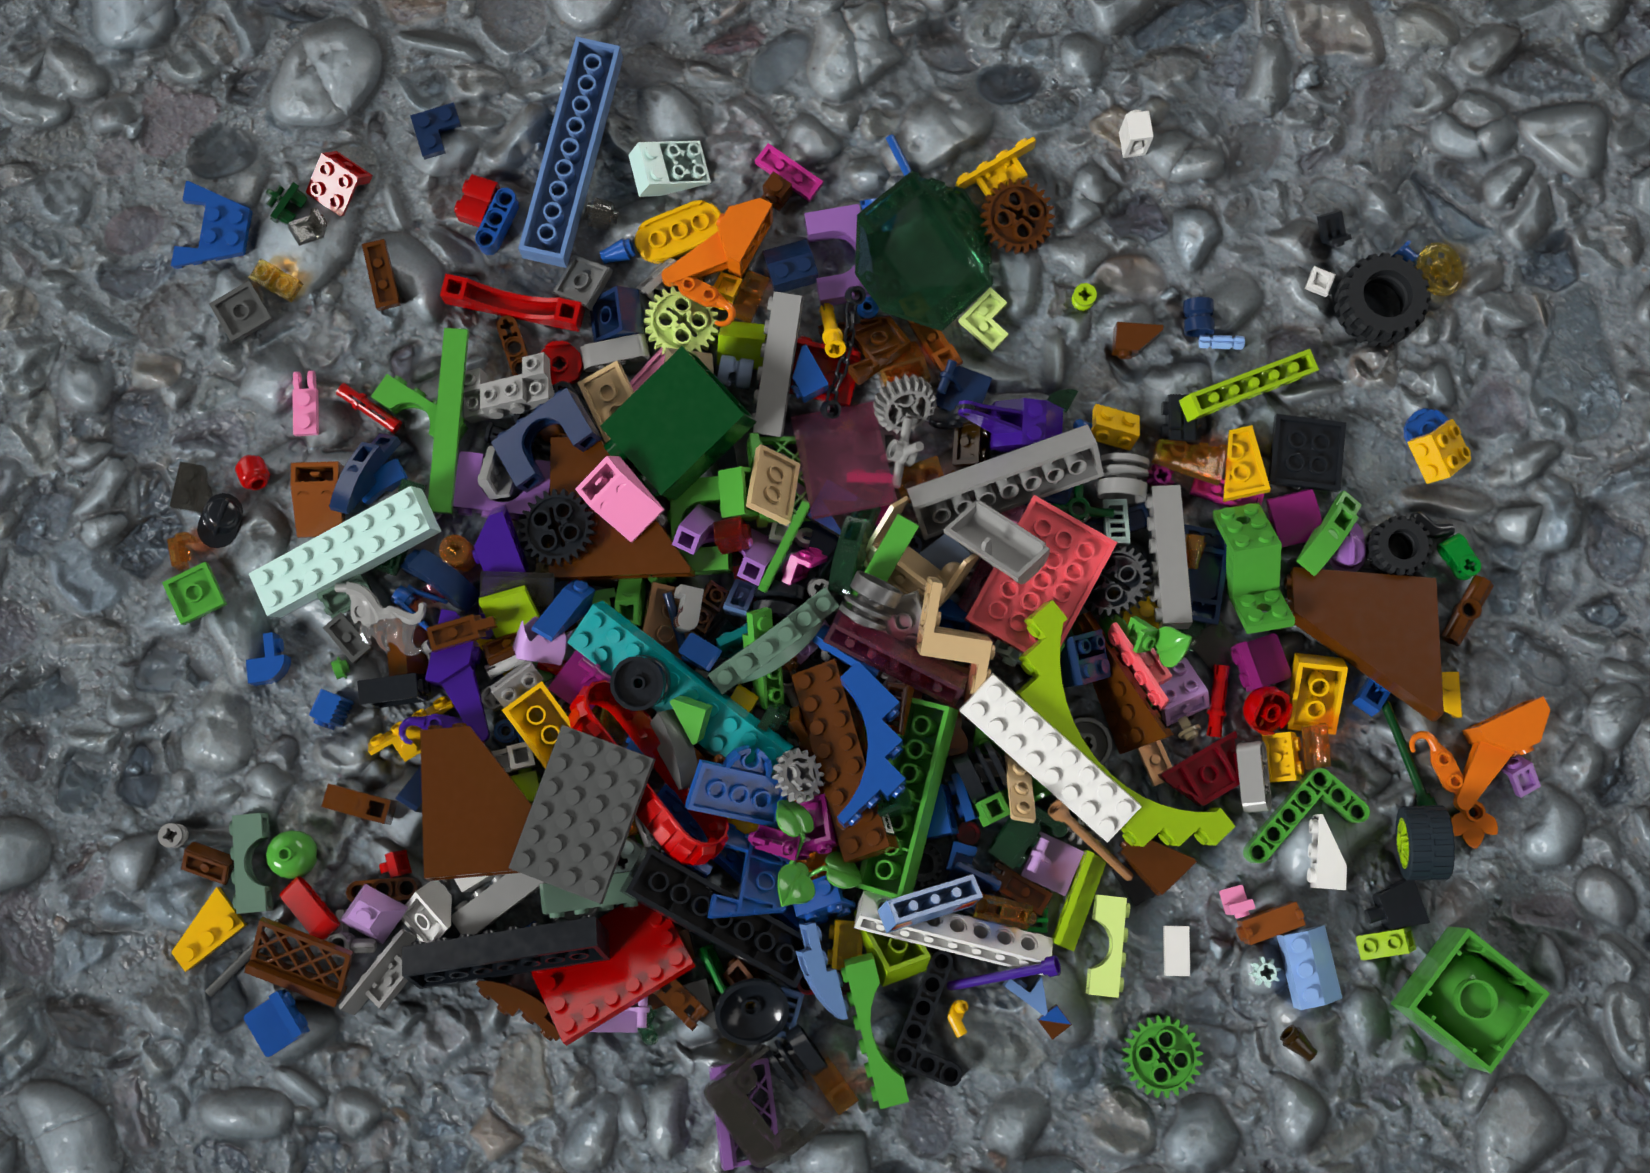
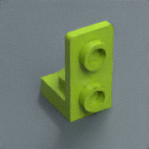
(1386, 943)

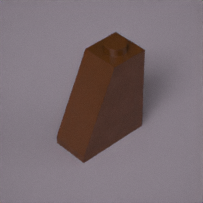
(1156, 864)

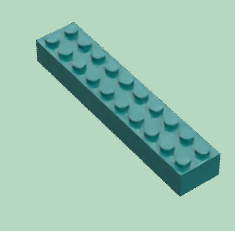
(610, 638)

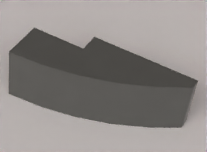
(675, 748)

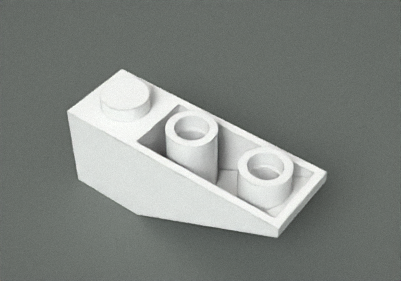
(1327, 863)

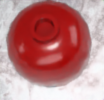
(1267, 709)

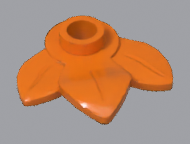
(1474, 828)

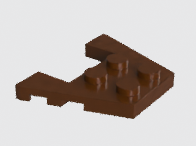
(879, 342)

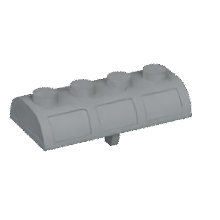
(999, 541)

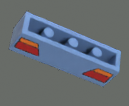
(929, 903)

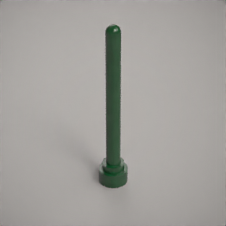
(1423, 798)

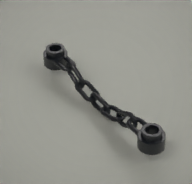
(835, 407)

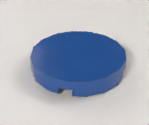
(1423, 422)

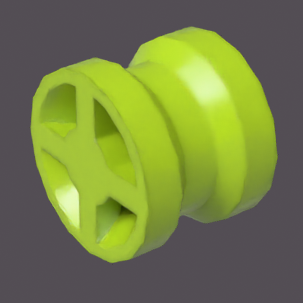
(1080, 300)

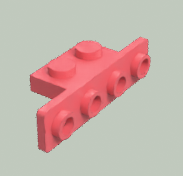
(1145, 666)

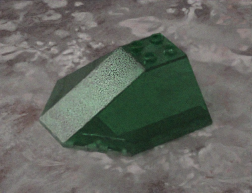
(923, 251)

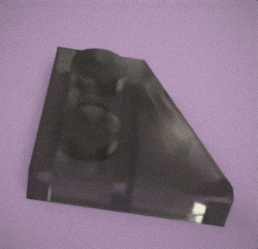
(191, 488)

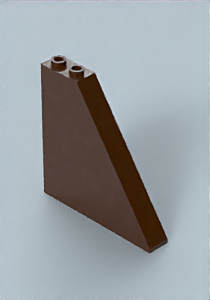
(611, 554)
(1378, 626)
(468, 806)

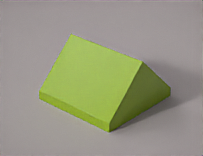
(742, 341)

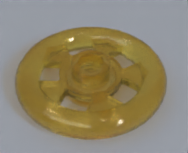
(1441, 268)

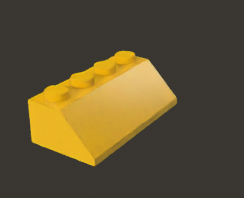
(537, 720)

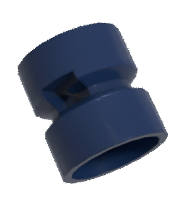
(1198, 314)

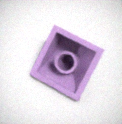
(373, 914)

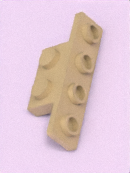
(1019, 791)

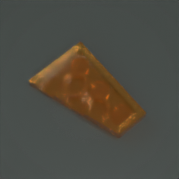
(1197, 461)

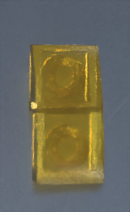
(276, 280)

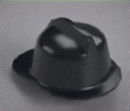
(220, 520)

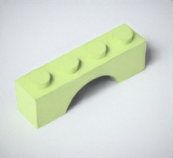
(1105, 977)

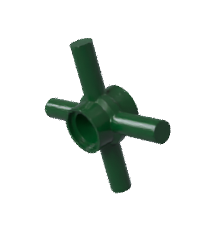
(1079, 501)

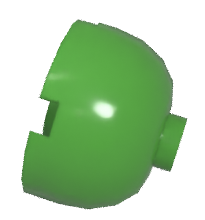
(291, 854)

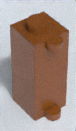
(1270, 923)

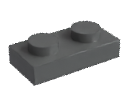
(347, 638)

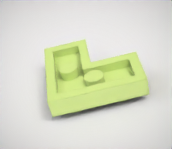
(980, 321)

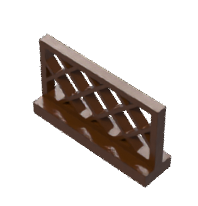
(296, 977)

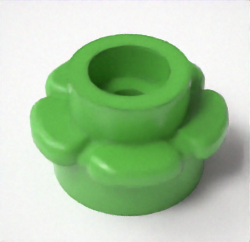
(340, 668)

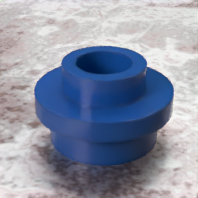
(866, 314)
(498, 731)

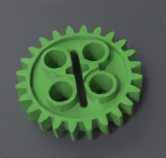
(1179, 1043)

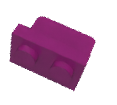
(1260, 662)

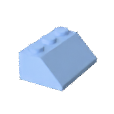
(1309, 967)

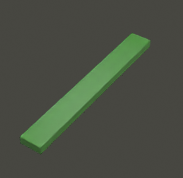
(448, 420)

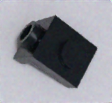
(1333, 229)

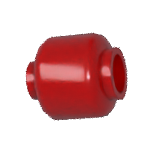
(252, 472)

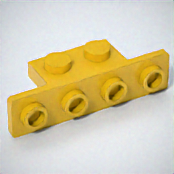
(998, 170)
(392, 736)

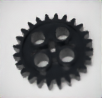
(538, 535)
(1126, 563)

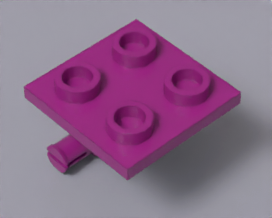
(574, 675)

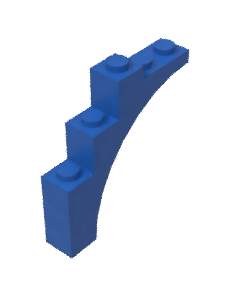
(879, 776)

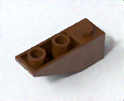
(359, 804)

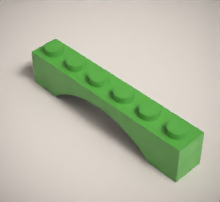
(888, 1079)

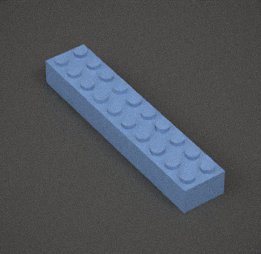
(571, 152)

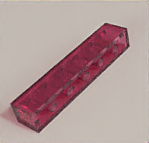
(897, 659)

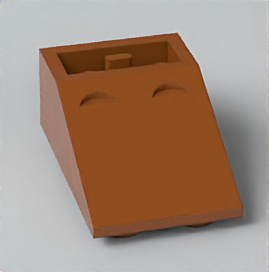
(311, 495)

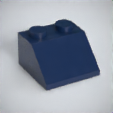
(790, 266)
(617, 314)

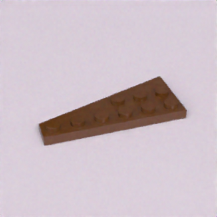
(1123, 699)

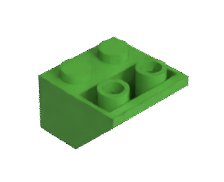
(733, 493)

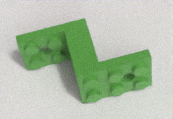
(1253, 568)

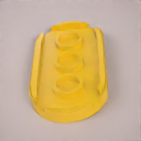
(676, 231)

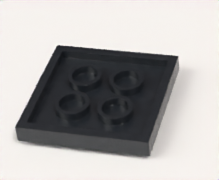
(1307, 453)

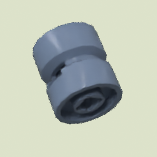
(743, 371)

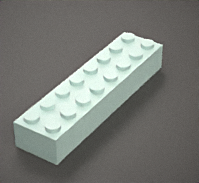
(345, 551)

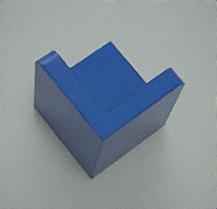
(960, 853)

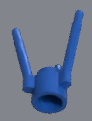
(404, 599)

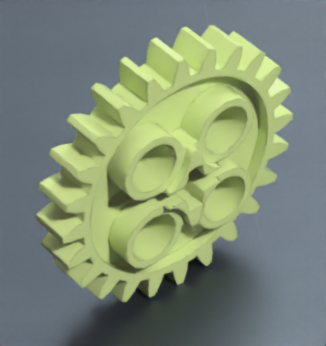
(666, 334)

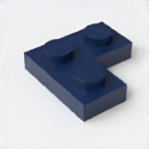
(429, 126)

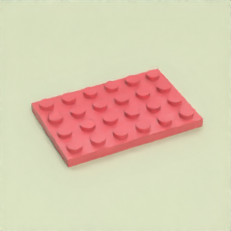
(1066, 578)

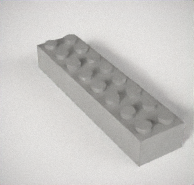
(1008, 479)

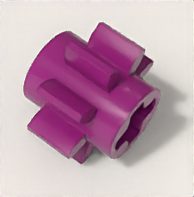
(1162, 472)

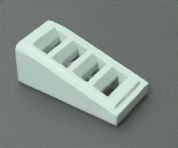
(1125, 530)

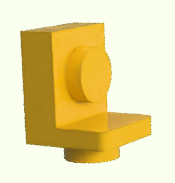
(728, 286)

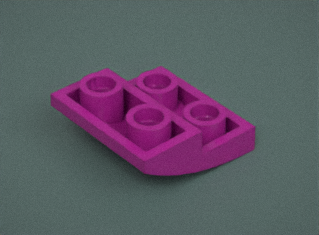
(1294, 516)

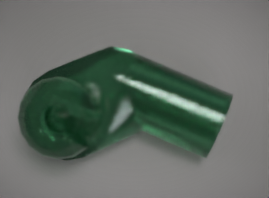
(649, 1034)

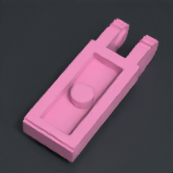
(305, 406)

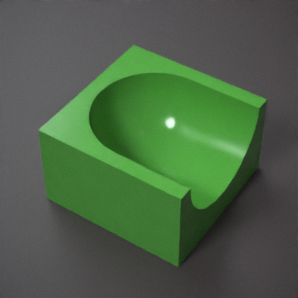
(1470, 998)

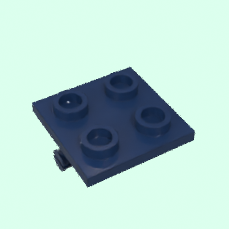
(960, 385)

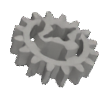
(799, 774)

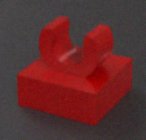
(396, 864)

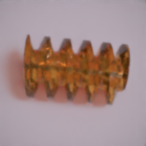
(457, 552)

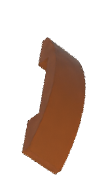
(935, 345)

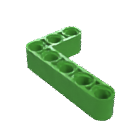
(1299, 810)

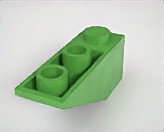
(631, 600)

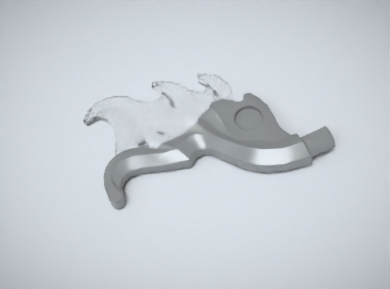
(382, 623)

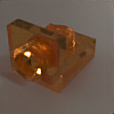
(178, 552)

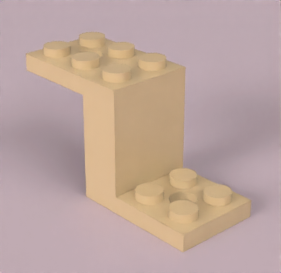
(952, 643)

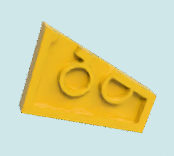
(1244, 466)
(208, 931)

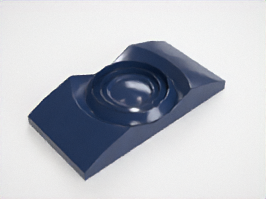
(1208, 580)

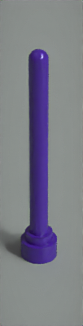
(1049, 967)

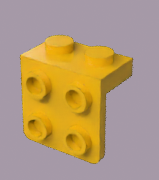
(1440, 452)

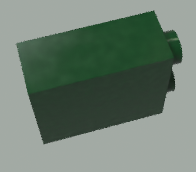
(676, 425)

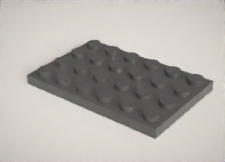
(582, 814)

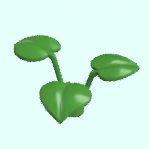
(1170, 643)
(794, 878)

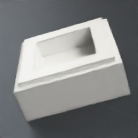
(1320, 281)

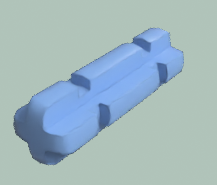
(1221, 342)

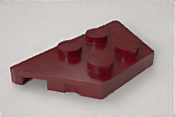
(1206, 772)

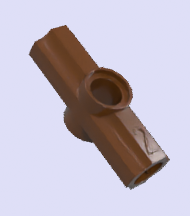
(1459, 622)

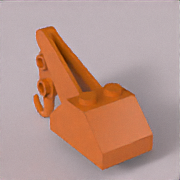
(730, 248)
(1492, 744)

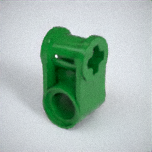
(1457, 554)

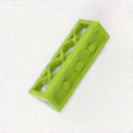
(1078, 900)

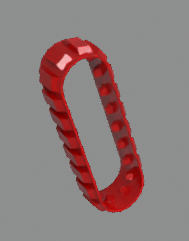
(651, 810)

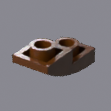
(712, 603)

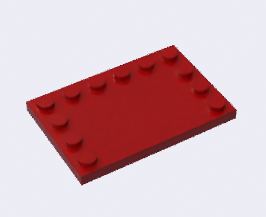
(643, 959)

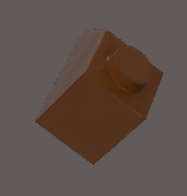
(1133, 338)

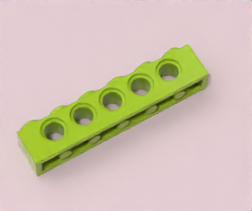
(1248, 385)

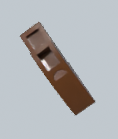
(515, 998)

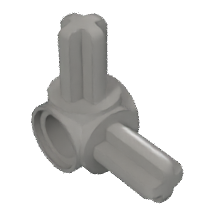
(358, 945)

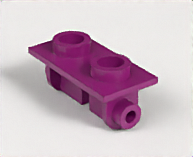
(775, 842)

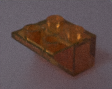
(909, 363)

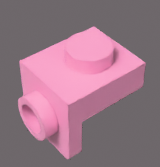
(1236, 902)

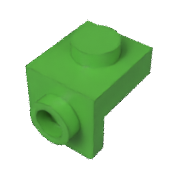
(1141, 634)

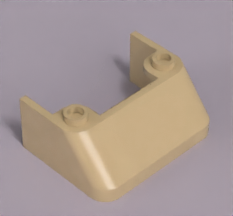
(914, 569)

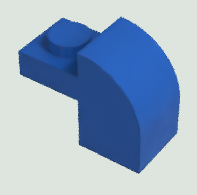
(272, 666)

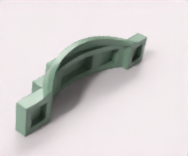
(777, 644)

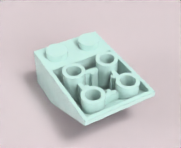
(668, 167)

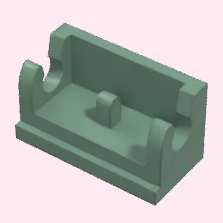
(339, 601)

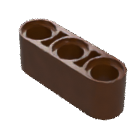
(396, 887)

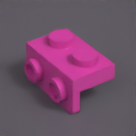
(800, 563)

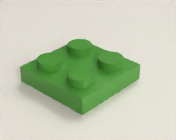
(194, 593)

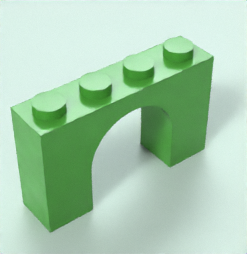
(706, 559)

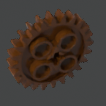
(1027, 198)

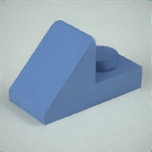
(1034, 996)

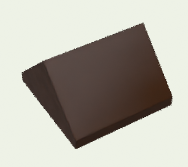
(404, 664)

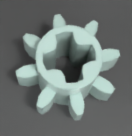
(1270, 976)

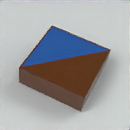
(1054, 1022)

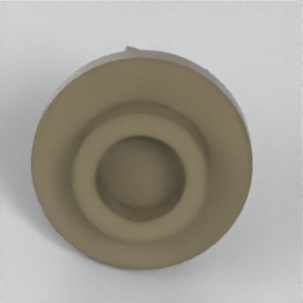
(1189, 732)

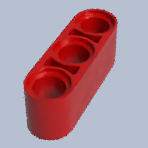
(309, 908)

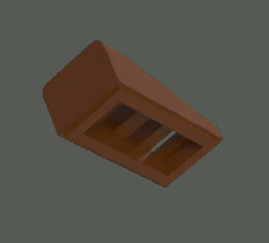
(905, 700)

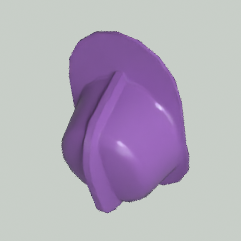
(1351, 553)

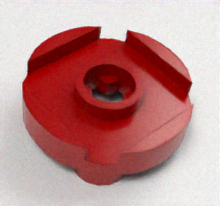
(569, 355)

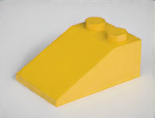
(1316, 690)

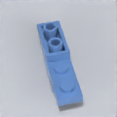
(823, 981)

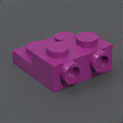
(824, 834)

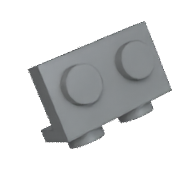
(494, 476)
(516, 683)

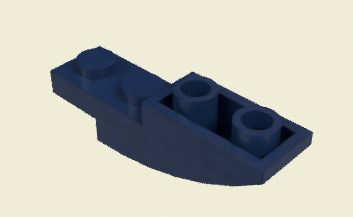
(358, 472)

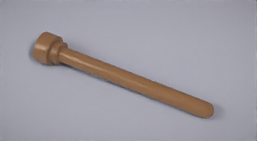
(1061, 813)

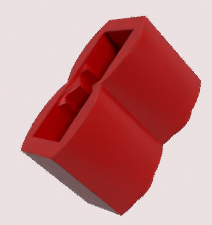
(476, 199)

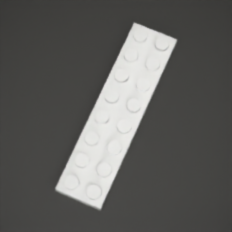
(1050, 757)

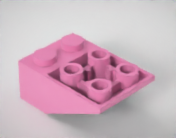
(620, 497)

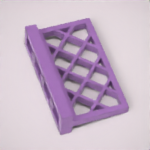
(726, 1144)

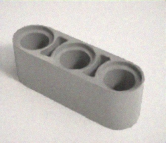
(624, 349)
(1254, 776)

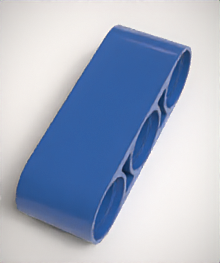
(495, 211)

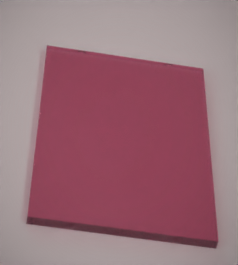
(843, 461)

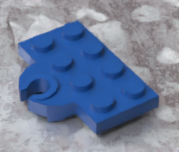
(736, 788)

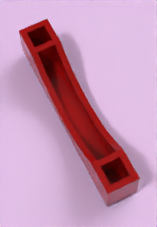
(546, 311)

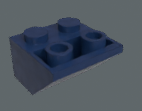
(1084, 659)

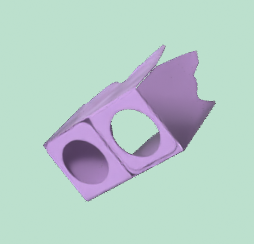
(535, 648)

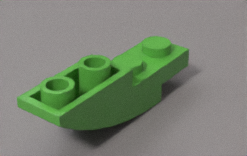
(1330, 534)
(770, 686)

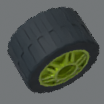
(1425, 842)

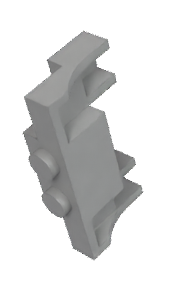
(507, 395)

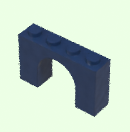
(516, 443)

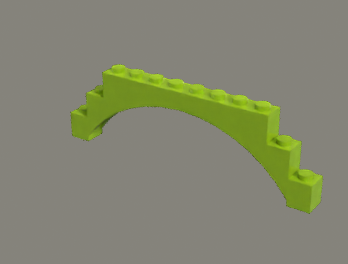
(1047, 697)

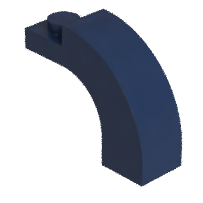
(441, 577)

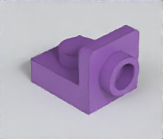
(1521, 775)

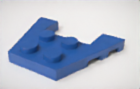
(222, 232)
(758, 882)

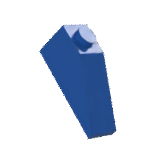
(565, 610)

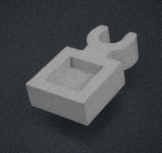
(778, 531)

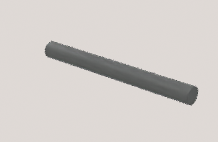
(235, 967)

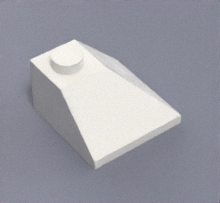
(429, 912)

